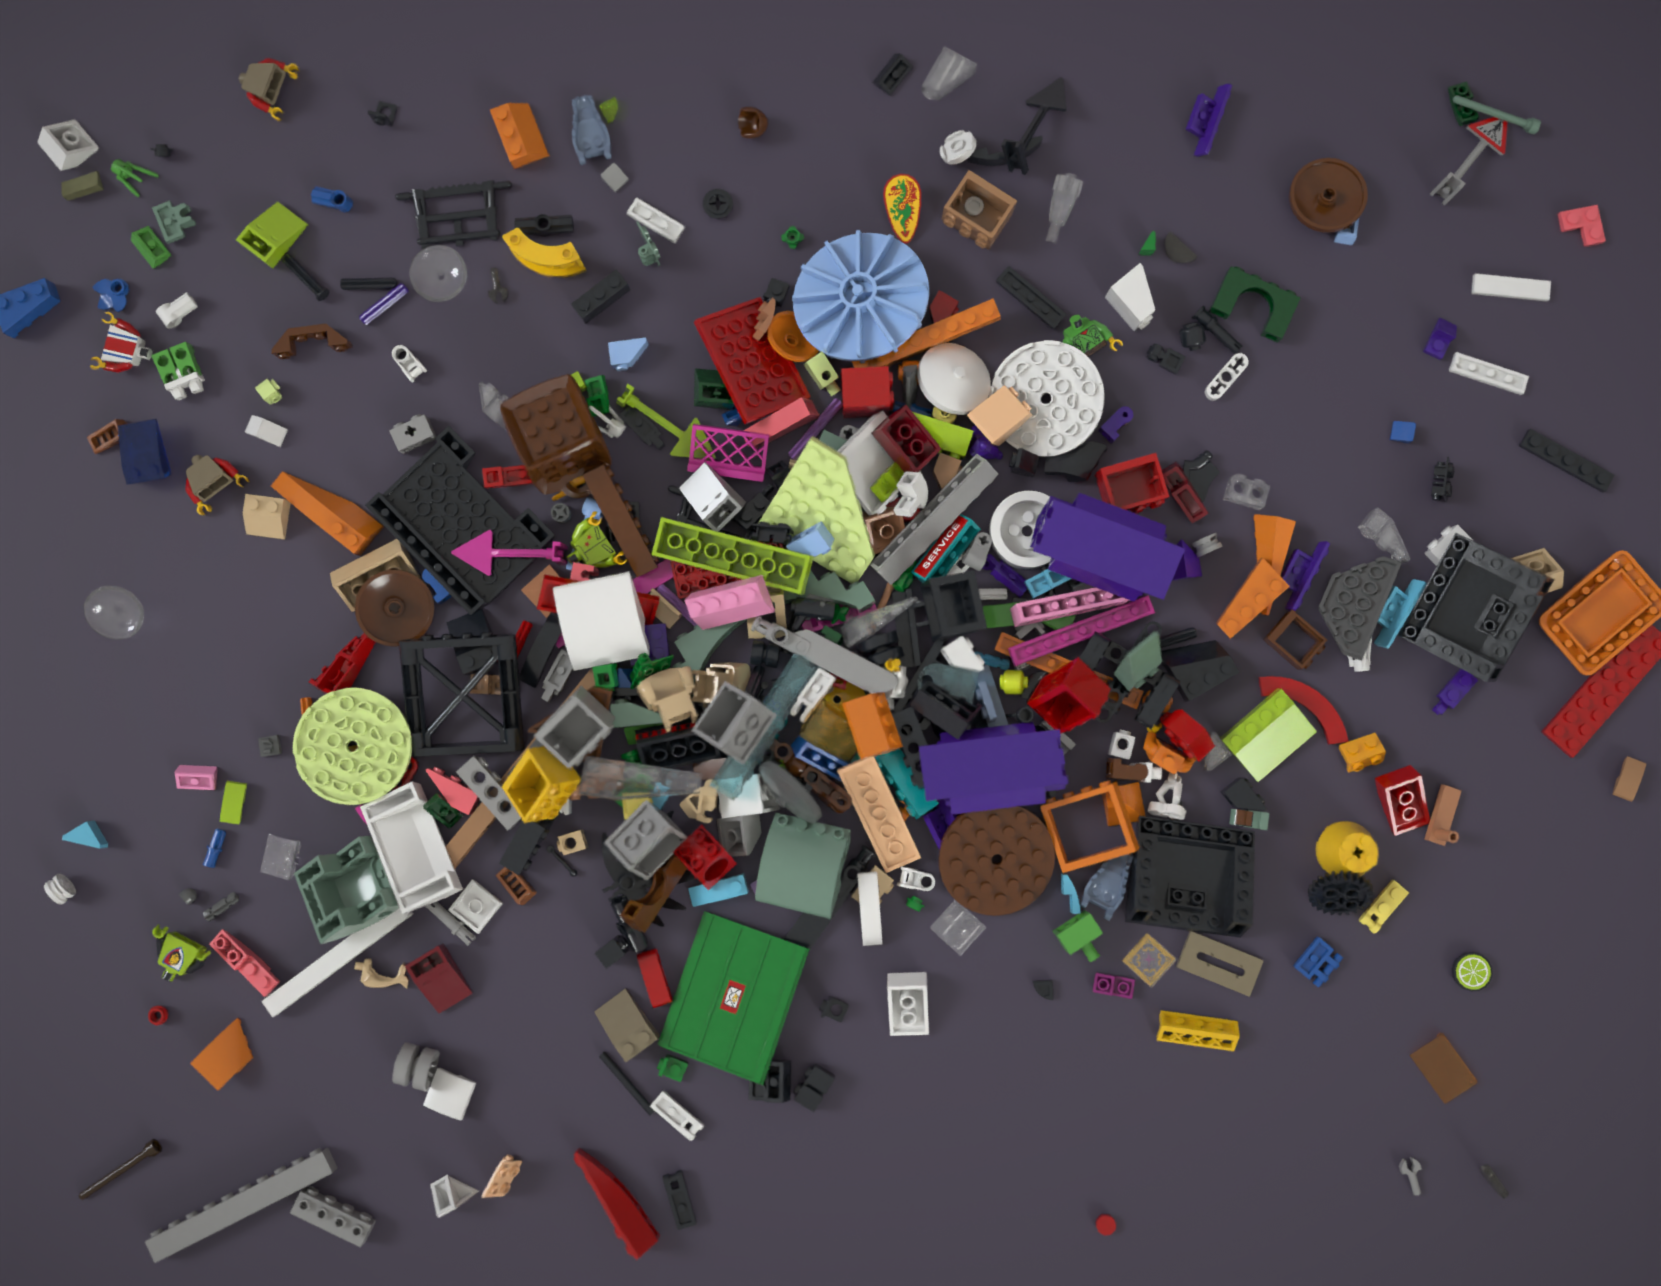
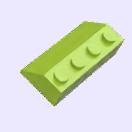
(951, 438)

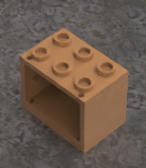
(995, 214)

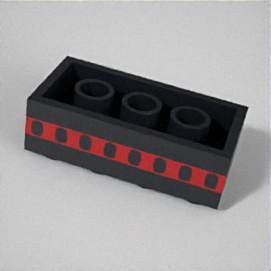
(673, 748)

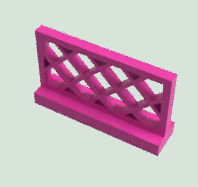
(729, 469)

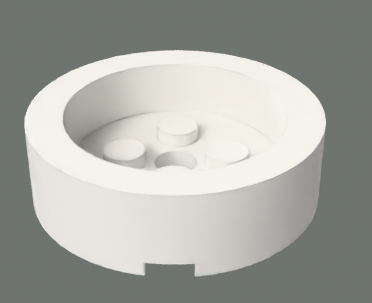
(1006, 529)

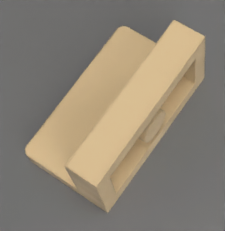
(666, 612)

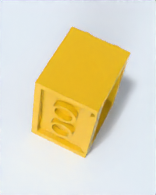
(540, 785)

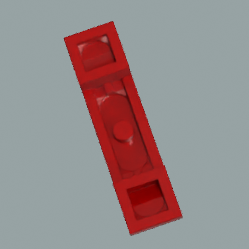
(505, 477)

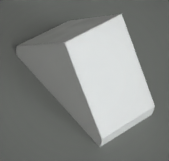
(266, 430)

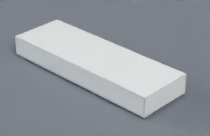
(655, 220)

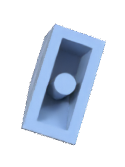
(626, 352)
(812, 541)

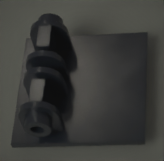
(1440, 471)

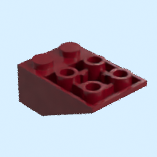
(439, 978)

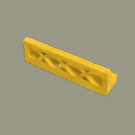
(1199, 1028)

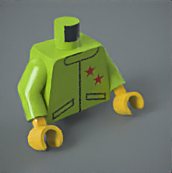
(592, 545)

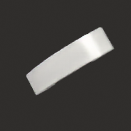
(869, 908)

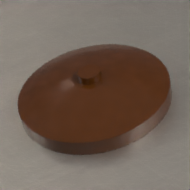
(1328, 195)
(394, 607)

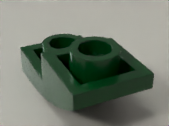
(1463, 114)

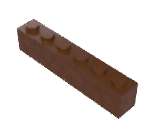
(620, 519)

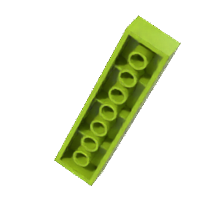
(732, 555)

